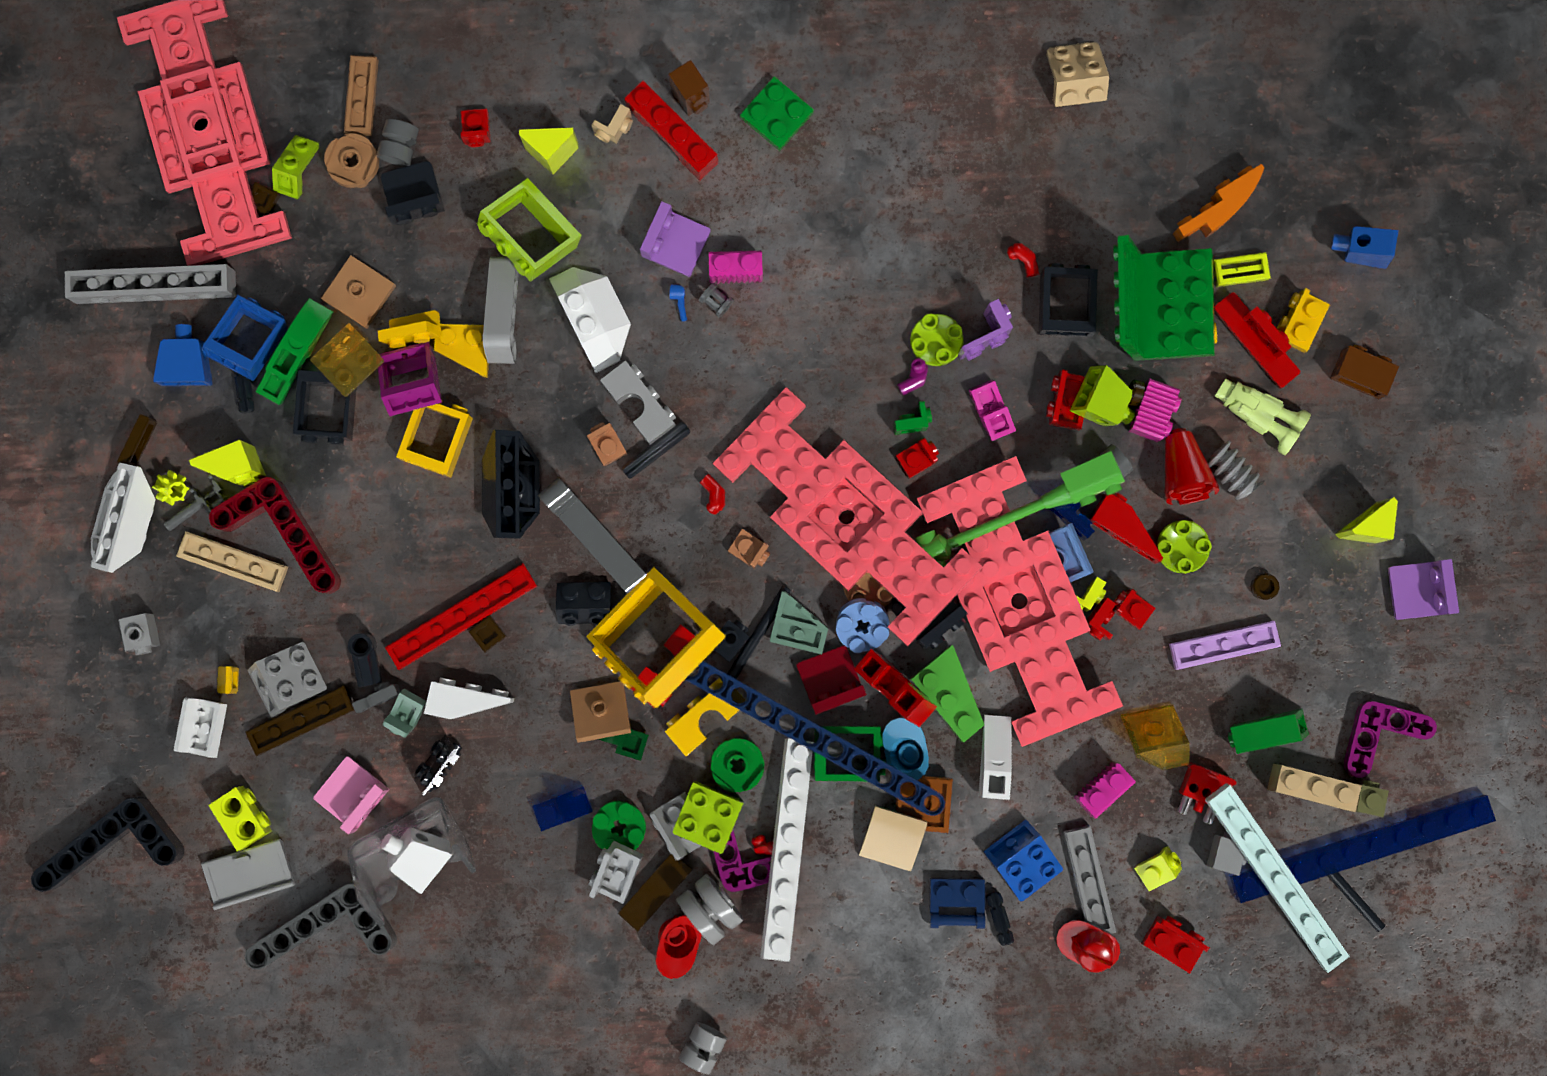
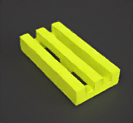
(1219, 273)

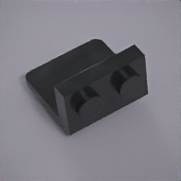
(411, 193)
(949, 618)

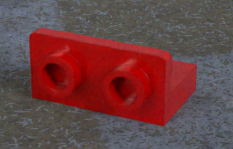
(1174, 944)

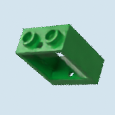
(820, 761)

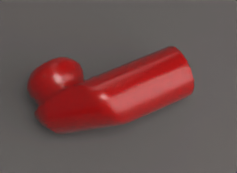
(1027, 256)
(761, 846)

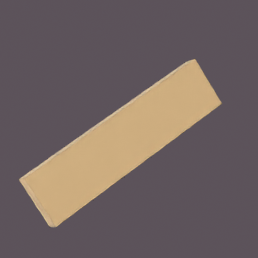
(232, 561)

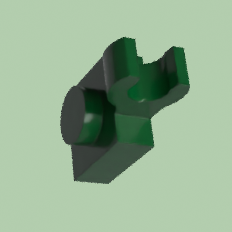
(629, 744)

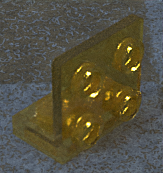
(347, 360)

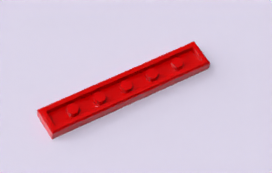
(461, 616)

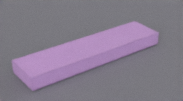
(1224, 645)

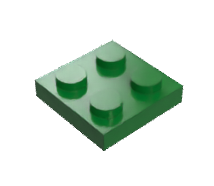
(777, 113)

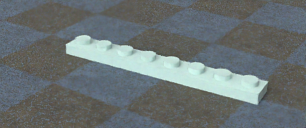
(1277, 877)

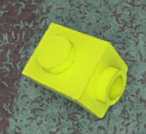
(1093, 594)
(1159, 869)

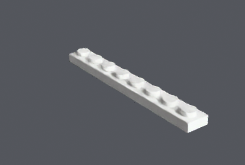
(786, 851)

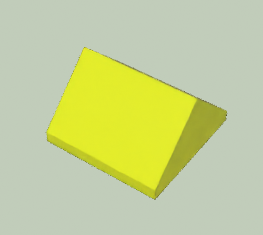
(550, 146)
(1374, 524)

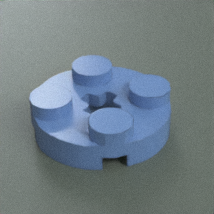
(867, 611)

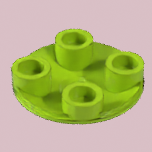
(936, 339)
(1183, 546)

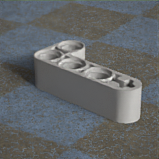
(500, 311)

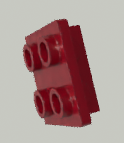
(830, 679)

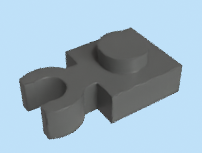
(382, 694)

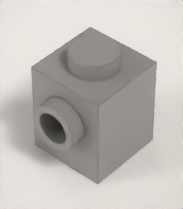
(139, 633)
(1225, 855)

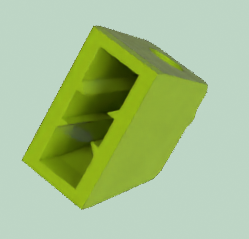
(1103, 398)

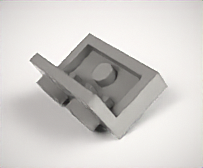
(616, 872)

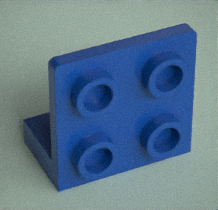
(1023, 860)

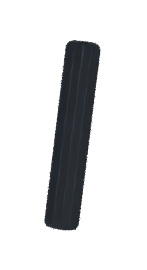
(656, 450)

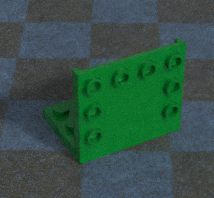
(1164, 302)

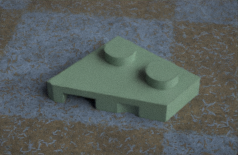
(797, 626)

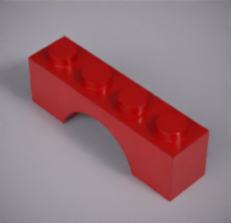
(680, 137)

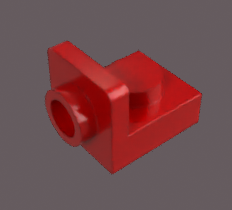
(475, 127)
(918, 457)
(1133, 608)
(1101, 614)

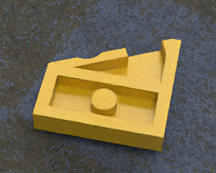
(463, 346)

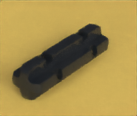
(244, 393)
(1000, 918)

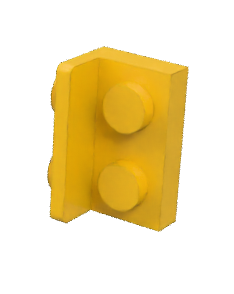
(1303, 319)

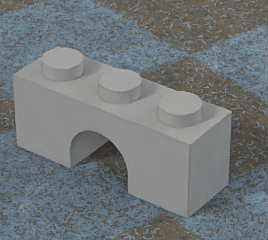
(626, 383)

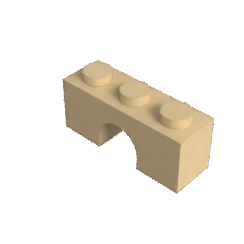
(1314, 787)

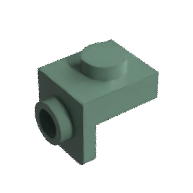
(405, 713)

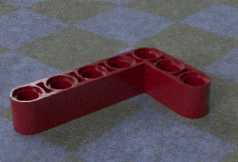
(286, 527)

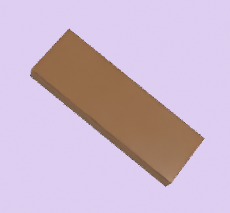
(361, 95)

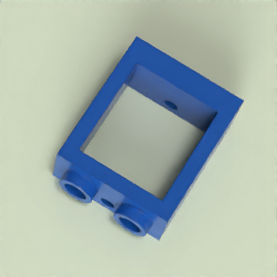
(246, 367)

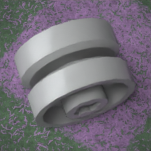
(713, 906)

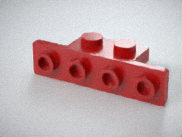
(1259, 338)

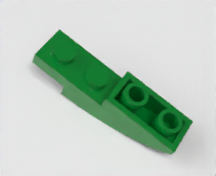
(293, 350)

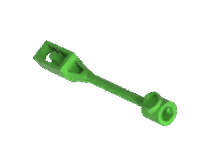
(1079, 485)

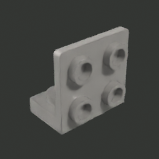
(286, 678)

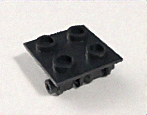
(427, 773)

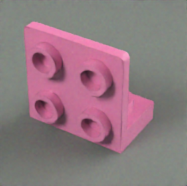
(351, 794)

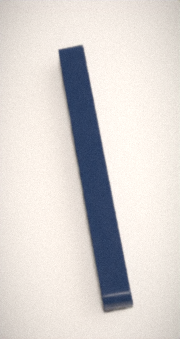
(820, 746)

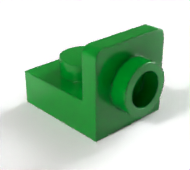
(910, 424)

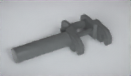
(197, 504)

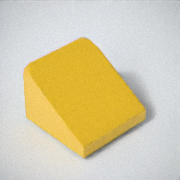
(227, 680)

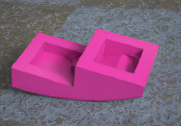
(992, 410)

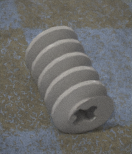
(1234, 471)

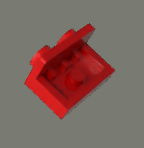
(1066, 389)

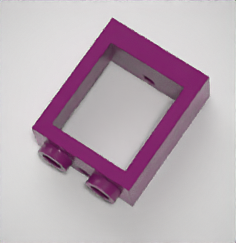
(412, 394)

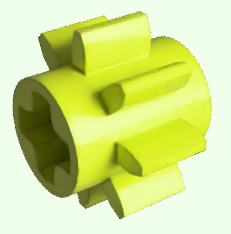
(170, 487)

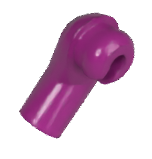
(917, 377)

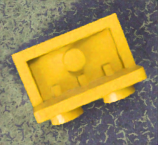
(411, 328)

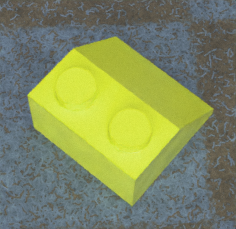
(233, 462)

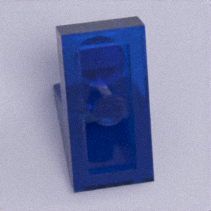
(1081, 523)
(562, 808)

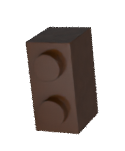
(689, 88)
(1365, 371)

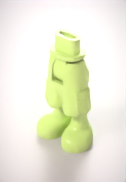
(1260, 411)

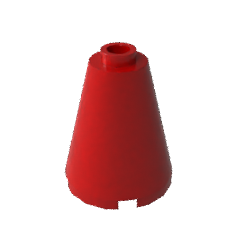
(1186, 470)

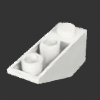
(454, 701)
(996, 758)

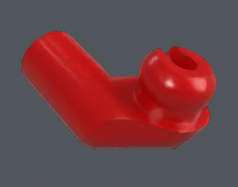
(716, 496)

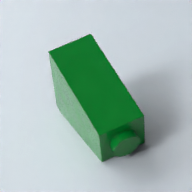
(1268, 731)

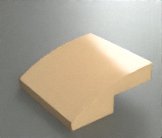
(893, 838)

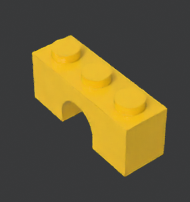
(686, 731)

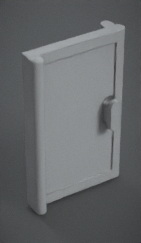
(242, 878)

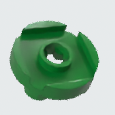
(738, 780)
(625, 813)

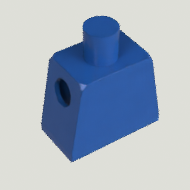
(1376, 246)
(182, 360)

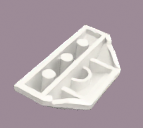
(593, 314)
(122, 519)

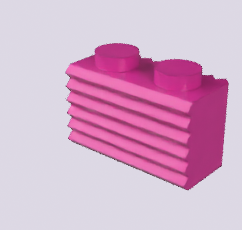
(735, 266)
(1155, 411)
(1104, 789)

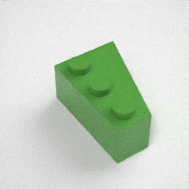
(948, 689)

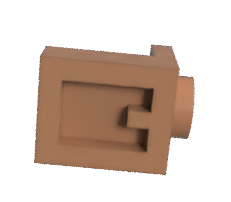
(606, 443)
(749, 549)

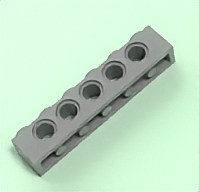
(150, 284)

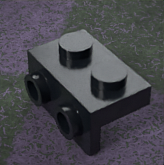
(582, 602)

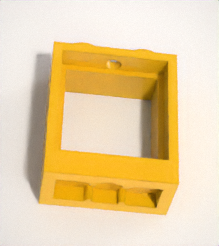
(444, 468)

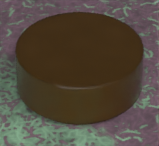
(1137, 392)
(1265, 586)

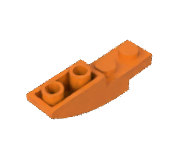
(1227, 201)

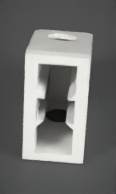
(416, 856)

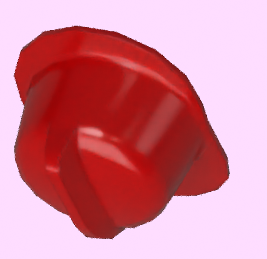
(1088, 945)
(677, 946)

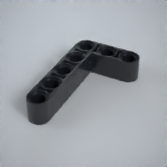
(106, 838)

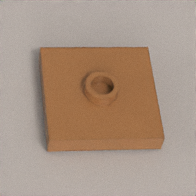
(358, 292)
(600, 711)

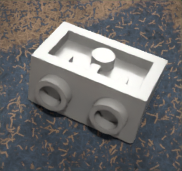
(664, 820)

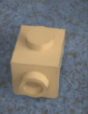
(619, 124)

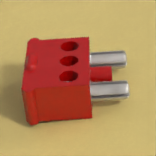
(1202, 778)

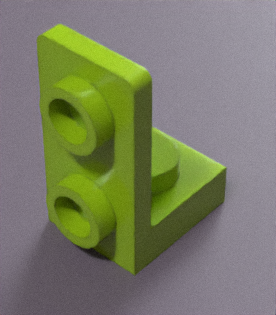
(291, 164)

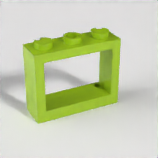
(544, 212)

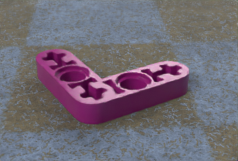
(1381, 721)
(736, 865)

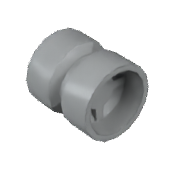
(707, 1039)

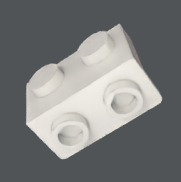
(200, 727)

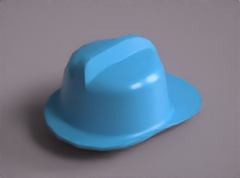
(906, 747)

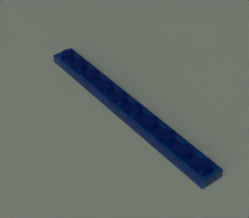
(1373, 845)

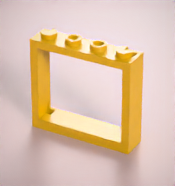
(627, 612)

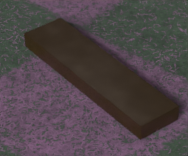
(300, 720)

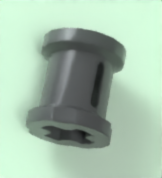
(707, 297)

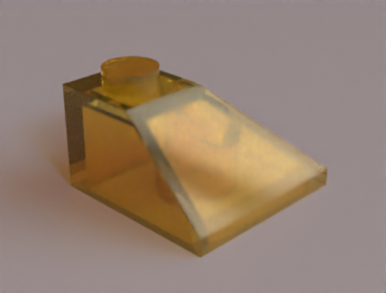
(1157, 737)

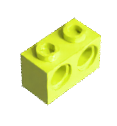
(234, 823)

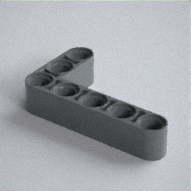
(592, 534)
(320, 920)

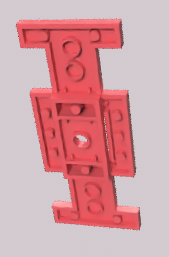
(205, 158)
(818, 496)
(1035, 633)

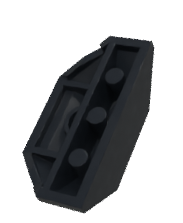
(509, 484)

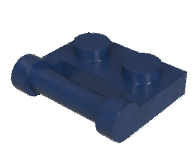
(957, 893)

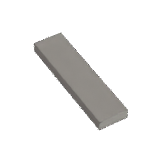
(1089, 878)

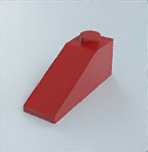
(1122, 523)

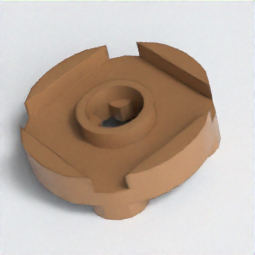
(347, 146)

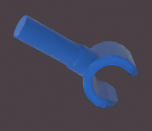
(678, 292)

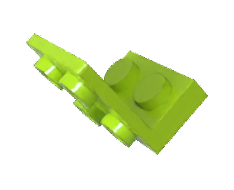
(707, 817)

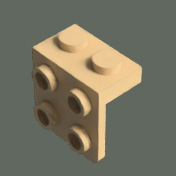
(1078, 74)

